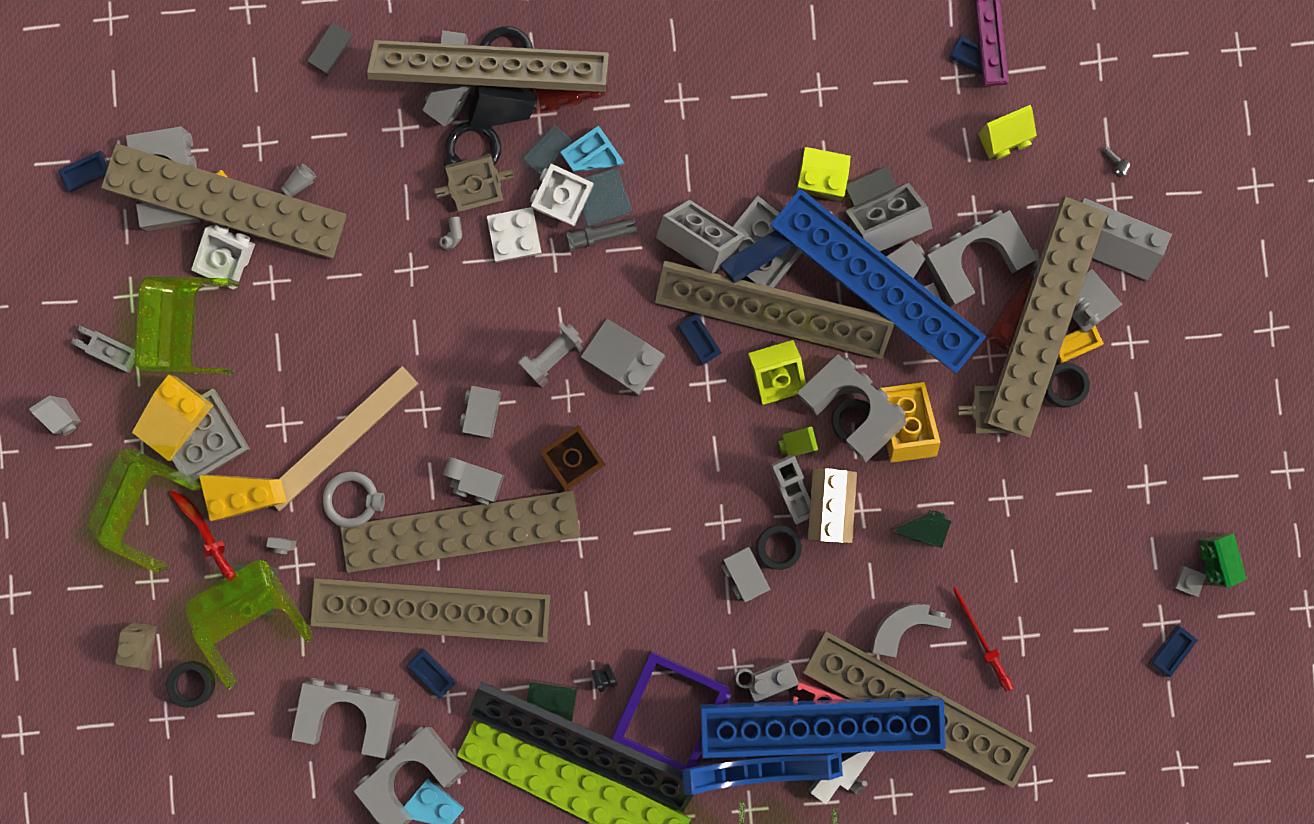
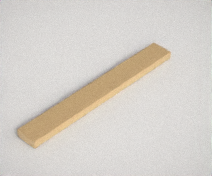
(346, 434)

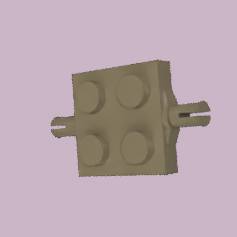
(474, 182)
(979, 408)

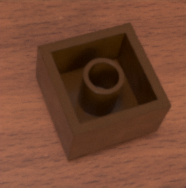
(572, 458)

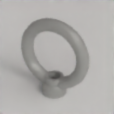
(374, 502)

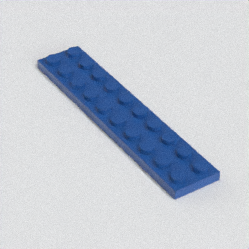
(878, 281)

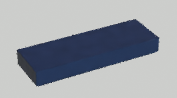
(755, 256)

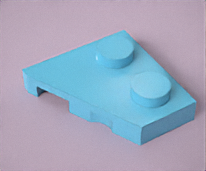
(591, 152)
(433, 805)

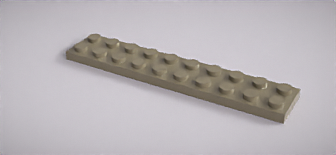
(488, 66)
(224, 201)
(774, 310)
(1046, 316)
(461, 531)
(430, 610)
(966, 732)

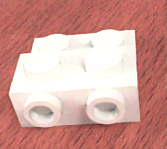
(561, 194)
(222, 253)

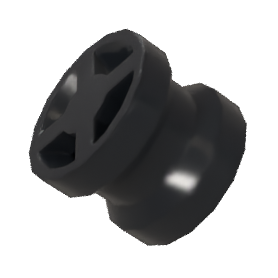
(604, 677)

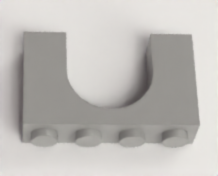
(172, 145)
(1000, 232)
(841, 378)
(378, 710)
(378, 789)

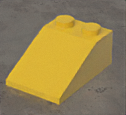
(171, 416)
(920, 435)

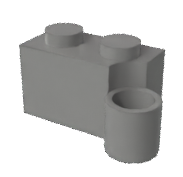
(473, 480)
(769, 680)

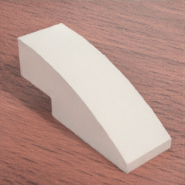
(851, 765)

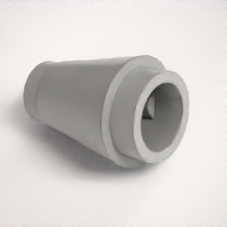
(298, 180)

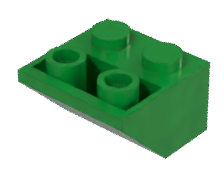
(1222, 560)

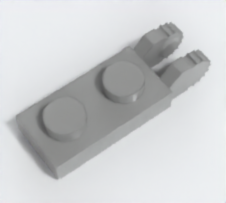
(107, 349)

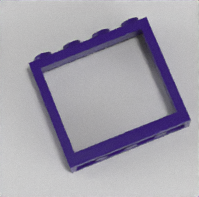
(653, 658)

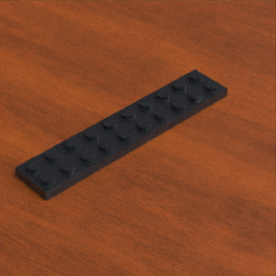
(579, 745)

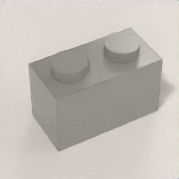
(480, 412)
(746, 575)

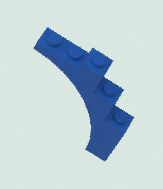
(734, 771)

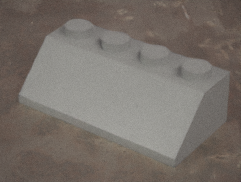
(1129, 243)

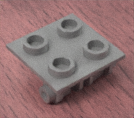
(1094, 302)

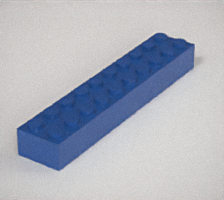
(822, 726)

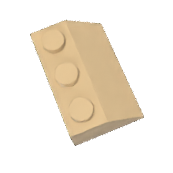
(832, 505)

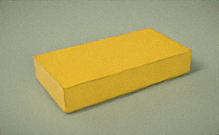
(1079, 343)

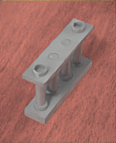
(539, 367)

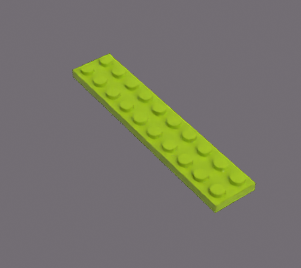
(561, 781)

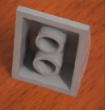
(623, 356)

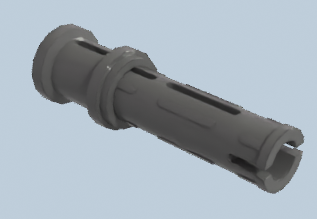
(590, 236)

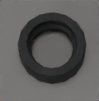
(1084, 385)
(836, 416)
(779, 565)
(172, 688)

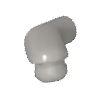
(453, 236)

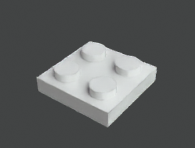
(514, 234)

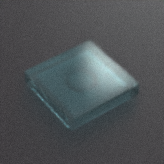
(606, 199)

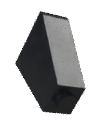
(500, 106)

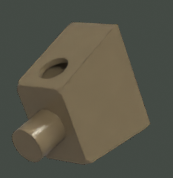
(136, 647)

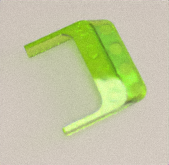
(167, 324)
(120, 498)
(233, 605)

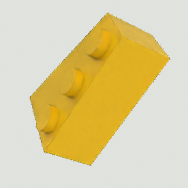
(239, 495)

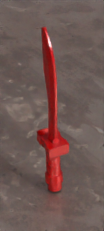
(211, 548)
(990, 656)

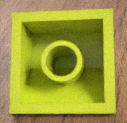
(1008, 133)
(824, 174)
(777, 371)

